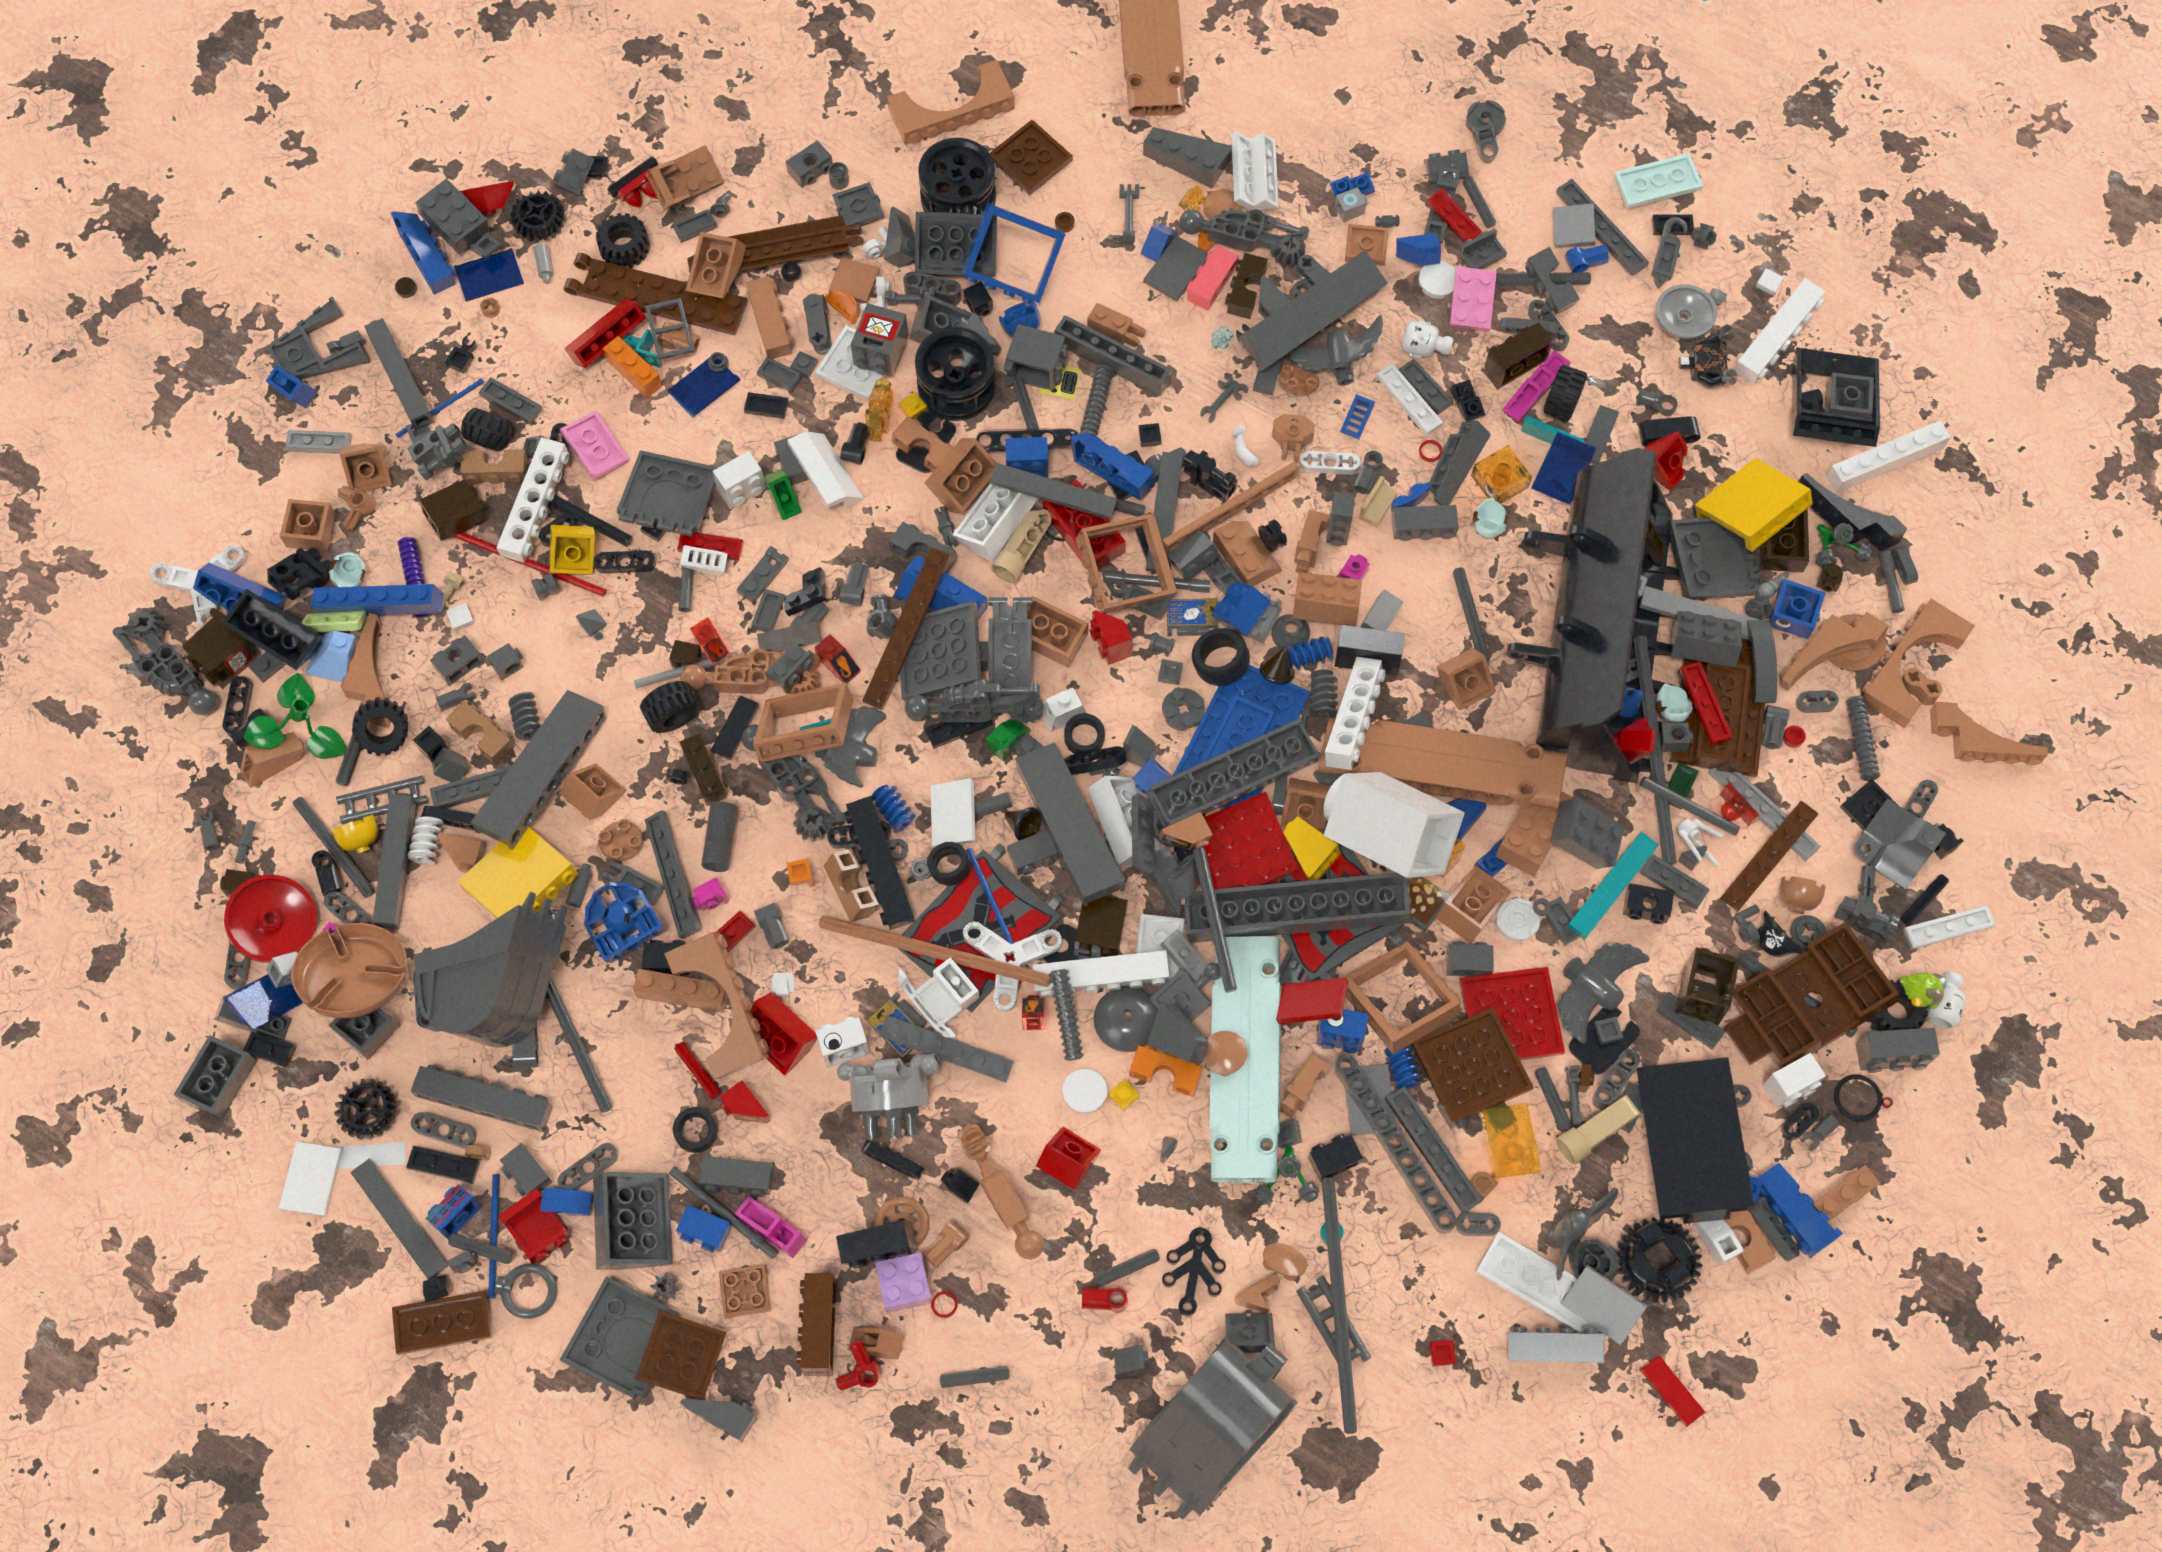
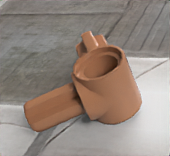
(358, 502)

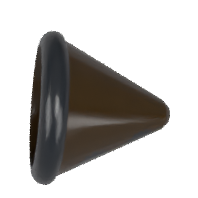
(1278, 668)
(1024, 822)

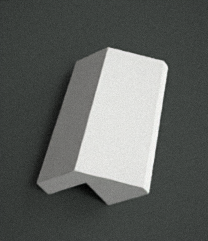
(1254, 171)
(824, 469)

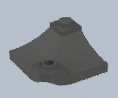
(1898, 843)

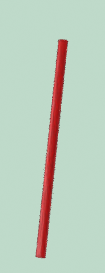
(533, 564)

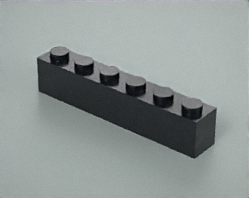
(880, 863)

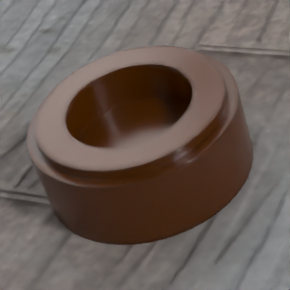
(1064, 222)

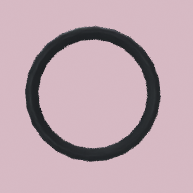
(1844, 1112)

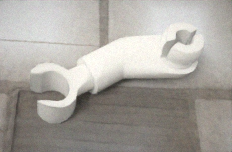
(1241, 450)

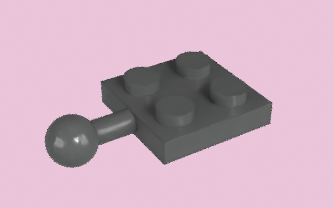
(1186, 993)

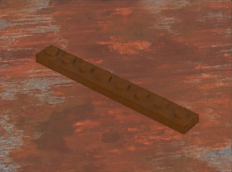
(906, 628)

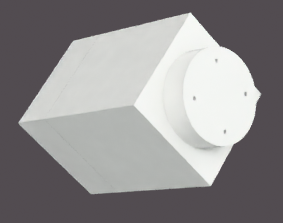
(1392, 823)

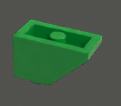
(782, 494)
(1005, 737)

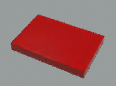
(1312, 1000)

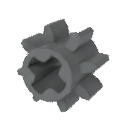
(1703, 236)
(1759, 607)
(669, 1291)

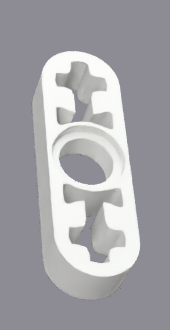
(1344, 469)

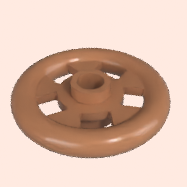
(911, 1207)

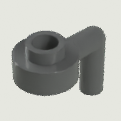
(1748, 931)

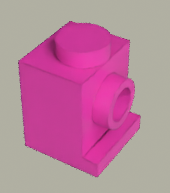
(1359, 563)
(709, 895)

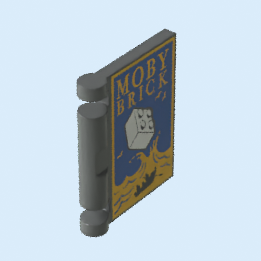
(1191, 616)
(902, 1011)

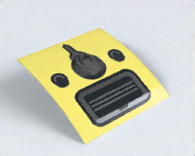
(1067, 386)

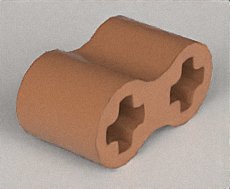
(1921, 686)

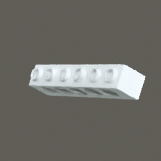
(546, 452)
(1354, 713)

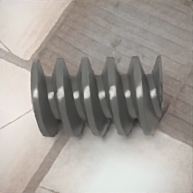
(1323, 693)
(524, 715)

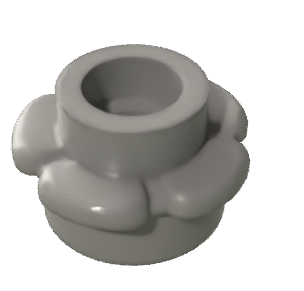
(1718, 296)
(919, 864)

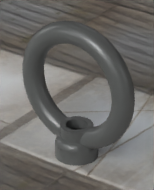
(504, 1286)

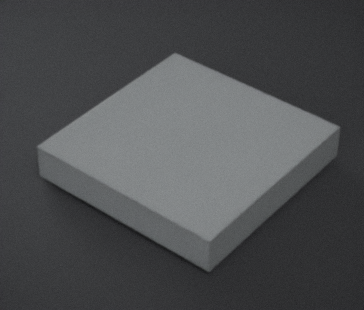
(1574, 225)

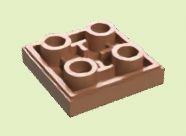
(744, 1291)

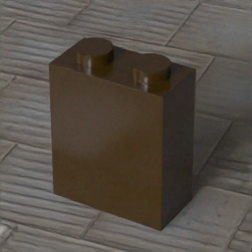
(453, 509)
(1101, 926)

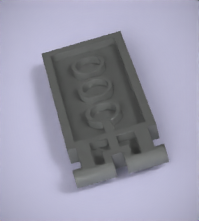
(1010, 642)

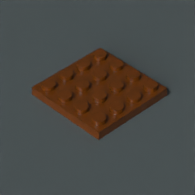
(1472, 1066)

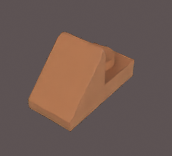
(1253, 1298)

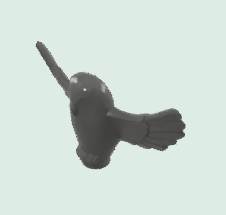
(1339, 353)
(854, 752)
(1595, 985)
(1573, 1227)

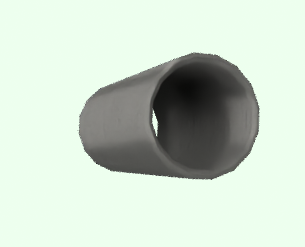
(720, 833)

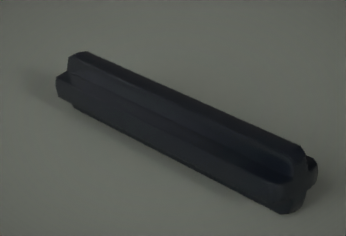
(615, 187)
(1924, 900)

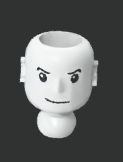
(1423, 338)
(1951, 1008)

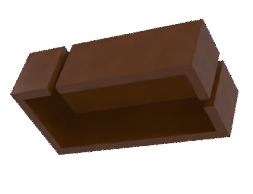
(818, 1324)

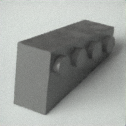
(1188, 155)

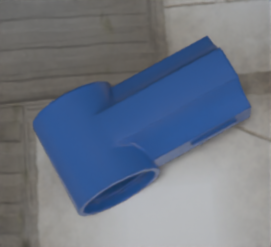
(1582, 259)

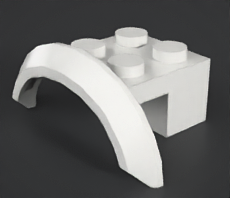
(941, 996)

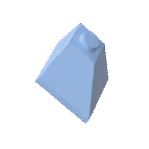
(332, 656)

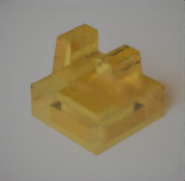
(1190, 198)

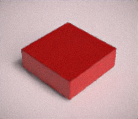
(1442, 1353)

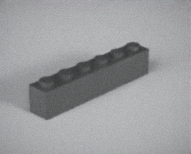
(1124, 360)
(482, 1098)

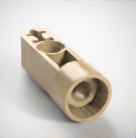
(1012, 560)
(1577, 1143)

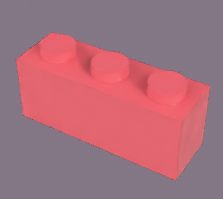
(1212, 277)

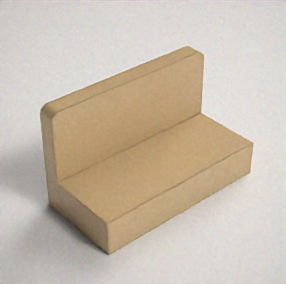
(1377, 503)

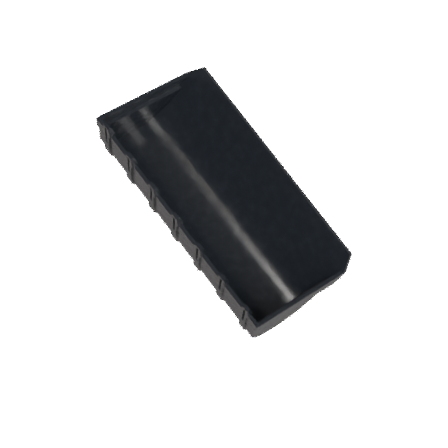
(1600, 612)

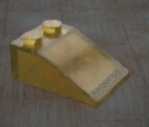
(1510, 1141)

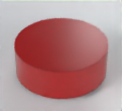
(1794, 736)

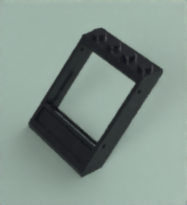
(1833, 425)

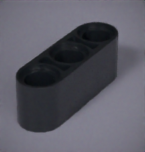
(1658, 428)

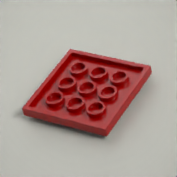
(1247, 845)
(1523, 1005)

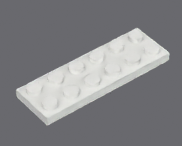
(1531, 1280)

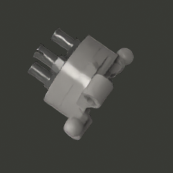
(890, 1092)

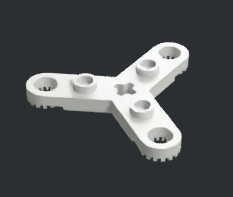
(184, 579)
(1024, 953)

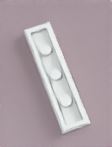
(1409, 399)
(1949, 927)

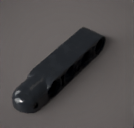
(995, 434)

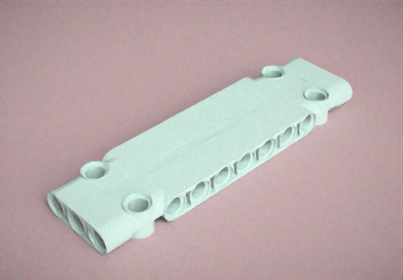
(1248, 1101)

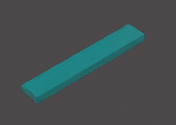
(1612, 885)

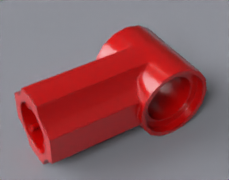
(1101, 1299)

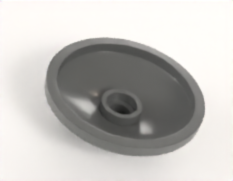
(1121, 1032)

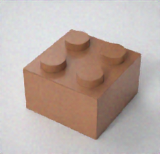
(307, 525)

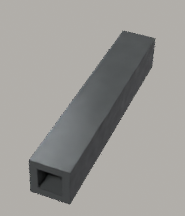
(399, 374)
(394, 861)

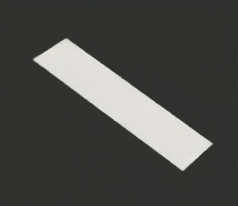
(379, 1154)

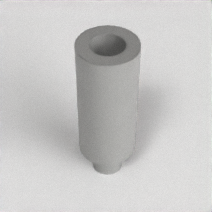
(543, 262)

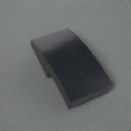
(1466, 400)

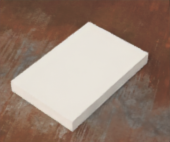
(953, 812)
(1154, 931)
(310, 1179)

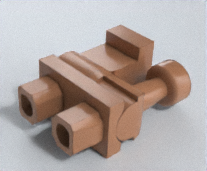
(1308, 545)
(1298, 1094)

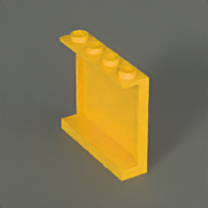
(1755, 502)
(508, 875)

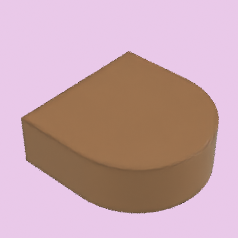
(477, 1152)
(1483, 1183)

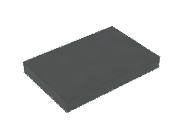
(1176, 268)

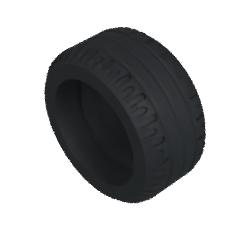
(1216, 639)

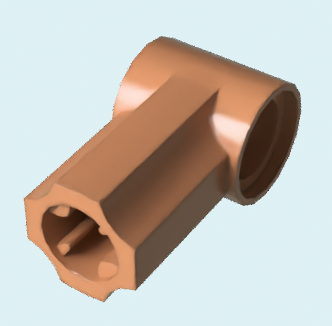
(677, 339)
(950, 1239)

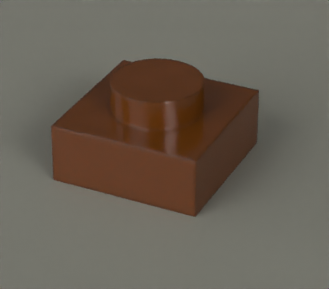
(1586, 1078)

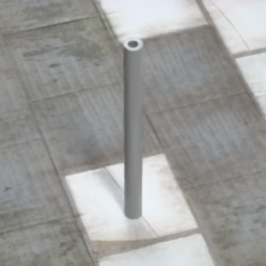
(673, 673)

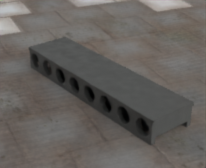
(1312, 310)
(537, 767)
(1233, 773)
(1070, 823)

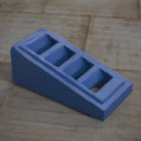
(1364, 402)

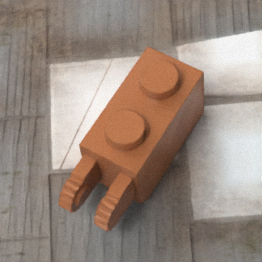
(1114, 325)

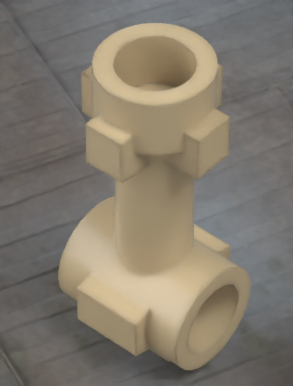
(452, 582)

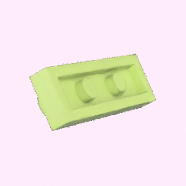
(335, 621)

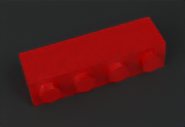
(615, 323)

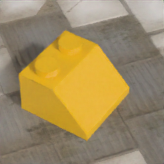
(571, 549)

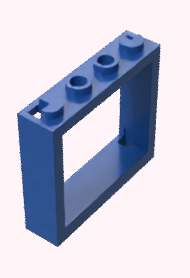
(991, 283)

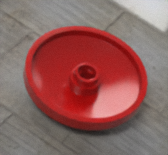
(269, 917)

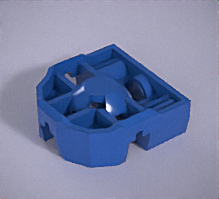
(613, 917)

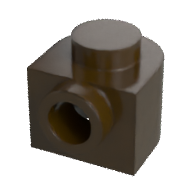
(1830, 577)

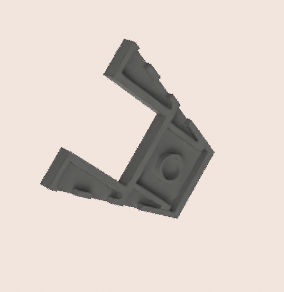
(297, 354)

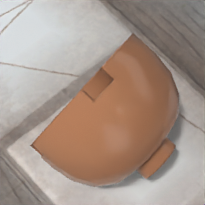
(1801, 894)

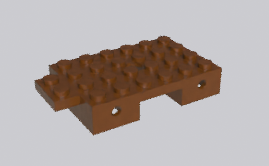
(1775, 1009)

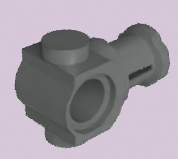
(881, 620)

